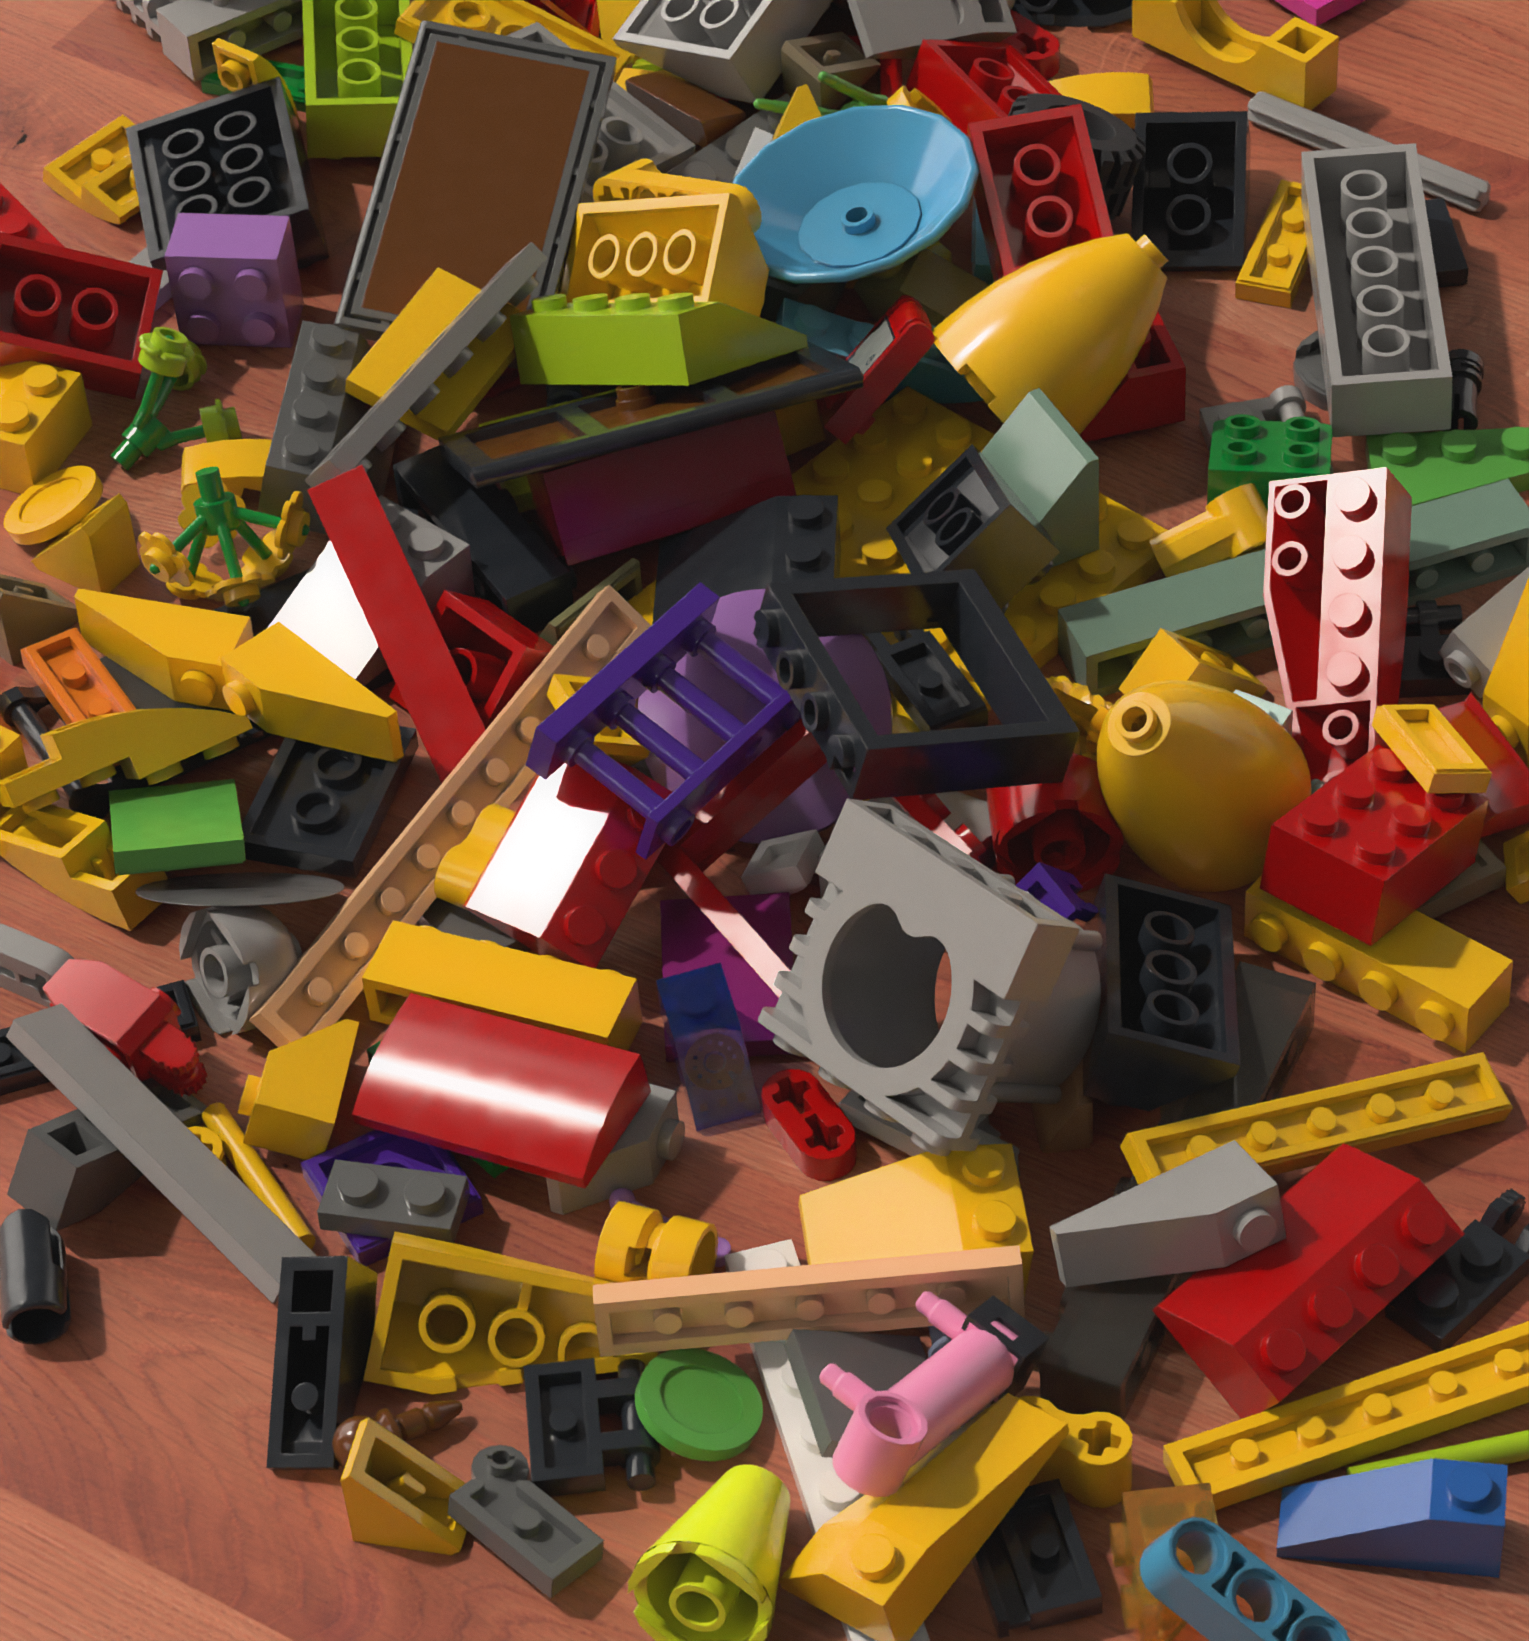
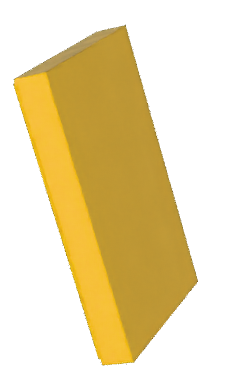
(412, 333)

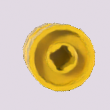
(644, 1247)

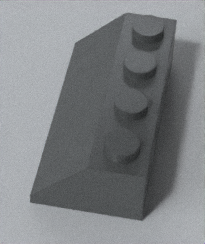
(317, 417)

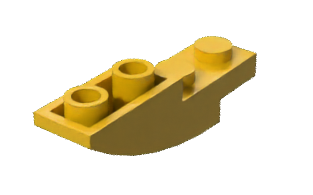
(142, 740)

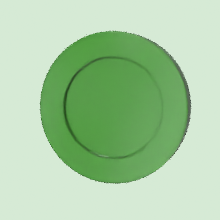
(698, 1404)

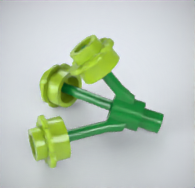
(177, 366)

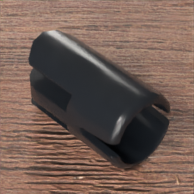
(33, 1279)

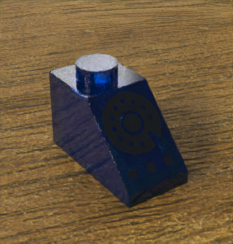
(708, 1046)

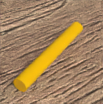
(254, 1171)

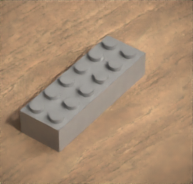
(1375, 291)

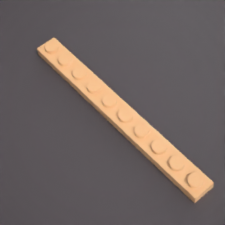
(403, 879)

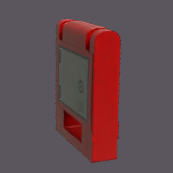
(885, 360)

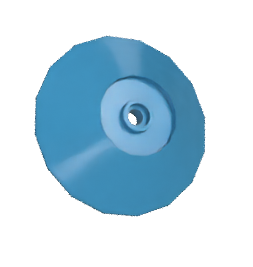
(858, 191)

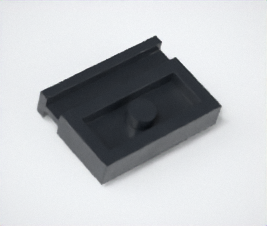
(1037, 1564)

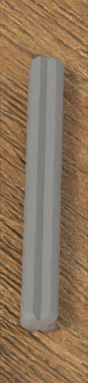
(1328, 134)

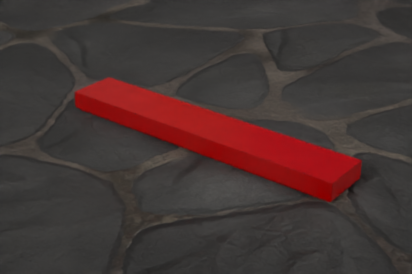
(399, 617)

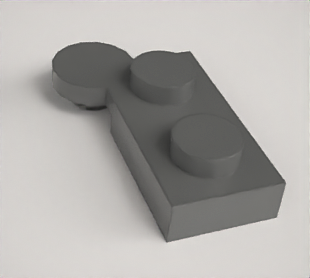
(523, 1521)

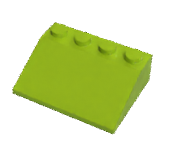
(641, 340)

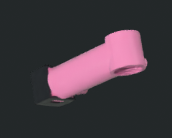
(895, 1428)

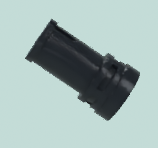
(1466, 385)

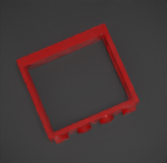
(742, 806)

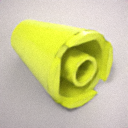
(717, 1563)

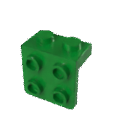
(1266, 451)

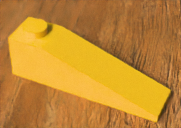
(477, 1318)
(897, 1555)

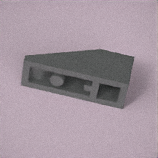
(75, 1170)

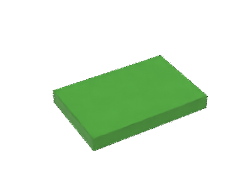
(176, 827)

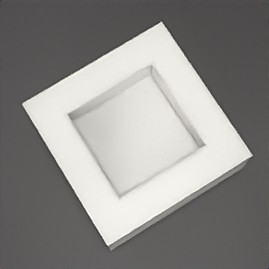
(783, 864)

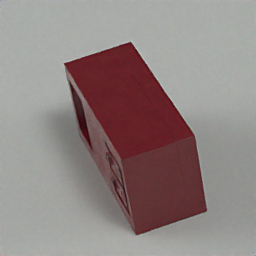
(660, 487)

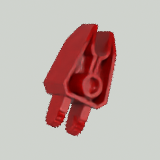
(131, 1022)

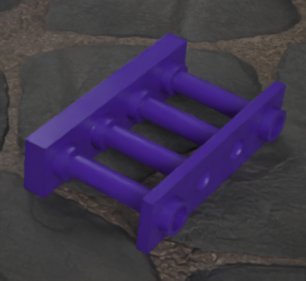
(651, 665)

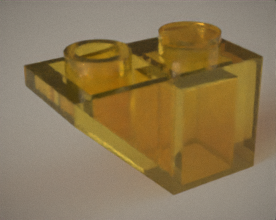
(1144, 1519)

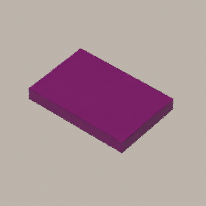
(695, 942)

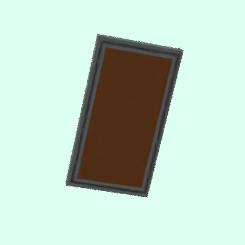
(476, 167)

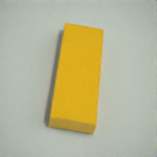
(1278, 252)

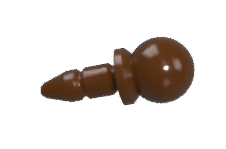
(406, 1425)

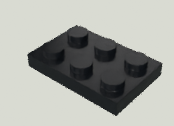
(323, 806)

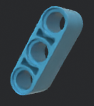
(1222, 1572)

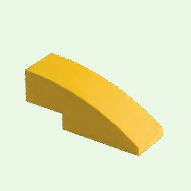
(75, 861)

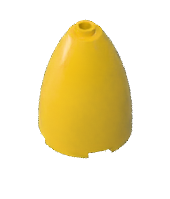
(1058, 327)
(1198, 781)

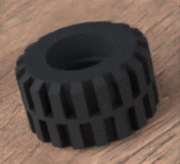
(1114, 144)

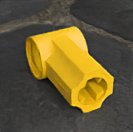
(1227, 529)

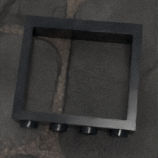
(1024, 750)

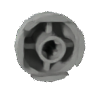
(236, 962)

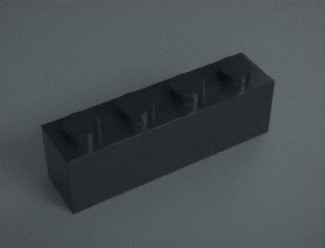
(507, 553)

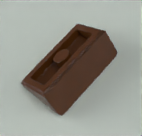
(685, 106)

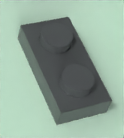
(391, 1200)

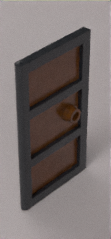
(643, 416)

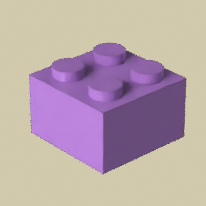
(235, 279)

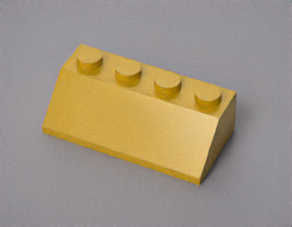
(667, 249)

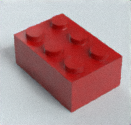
(75, 312)
(1371, 846)

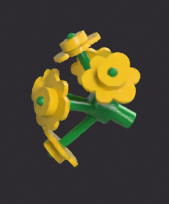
(217, 516)

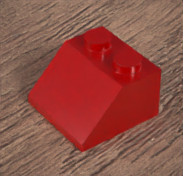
(488, 649)

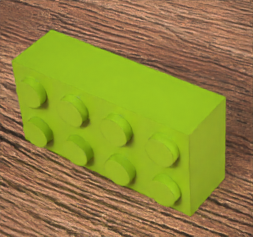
(352, 75)

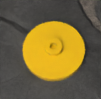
(53, 505)

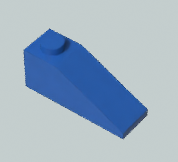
(1401, 1517)

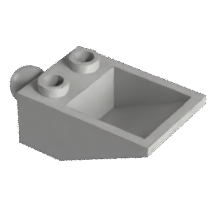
(898, 26)

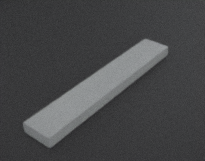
(158, 1145)

